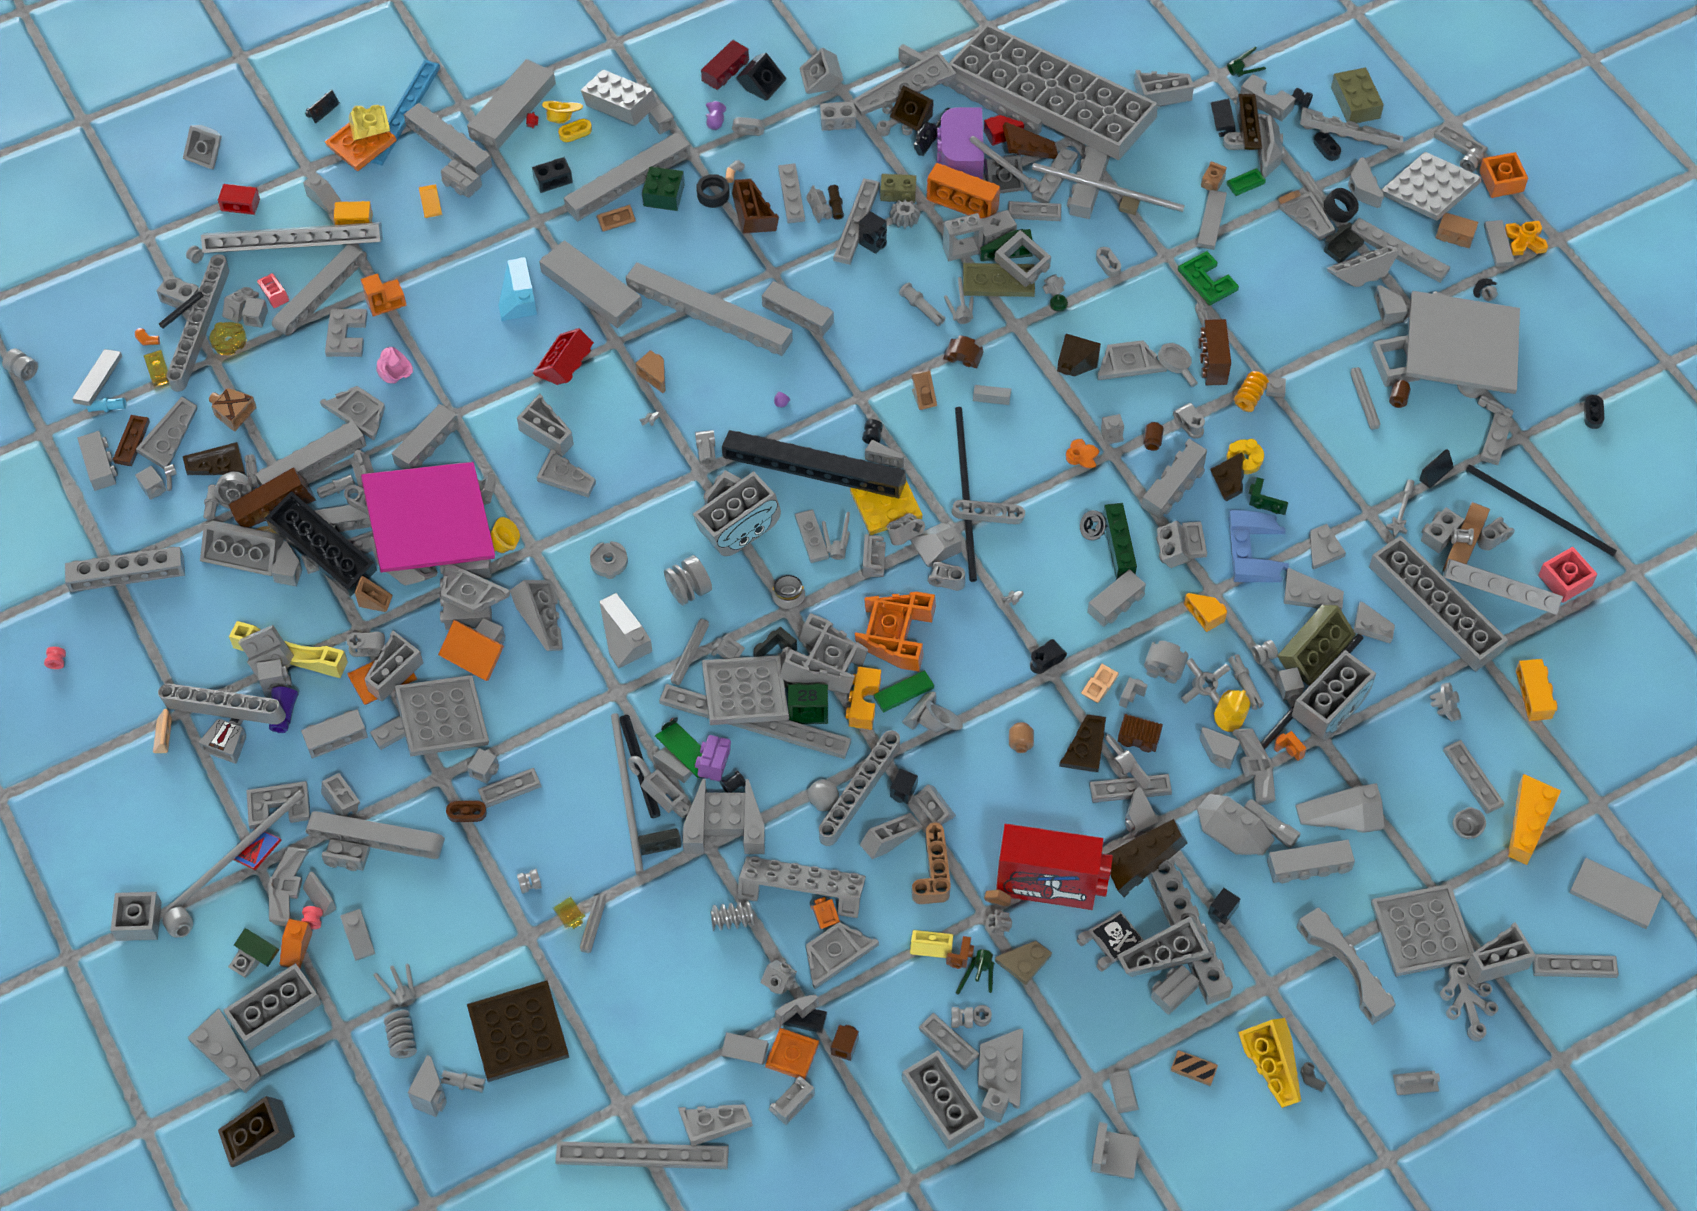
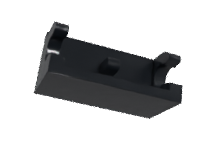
(1223, 116)

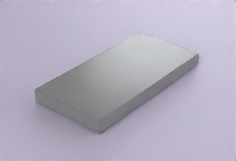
(1616, 893)

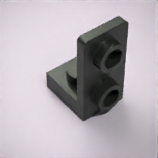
(776, 637)

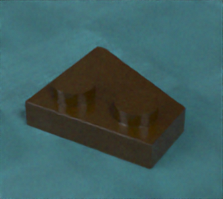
(1230, 476)

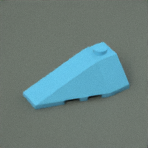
(516, 293)

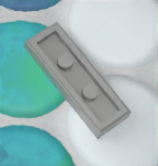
(1457, 140)
(1035, 211)
(1499, 243)
(509, 788)
(949, 1041)

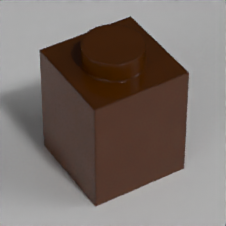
(845, 1042)

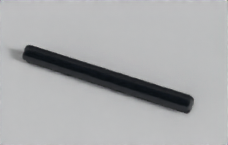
(634, 750)

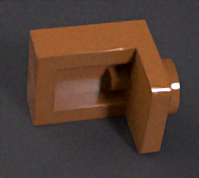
(960, 961)

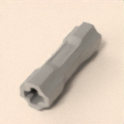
(1283, 832)

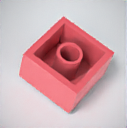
(1567, 574)

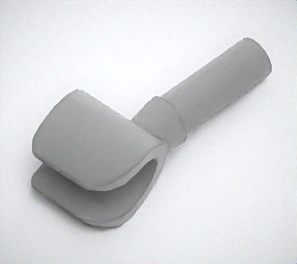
(169, 471)

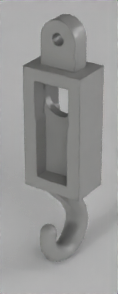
(658, 786)

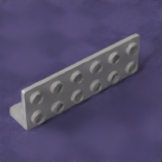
(801, 878)

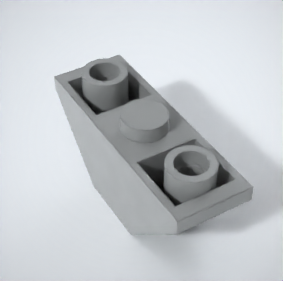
(1364, 185)

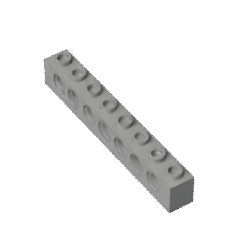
(1211, 990)

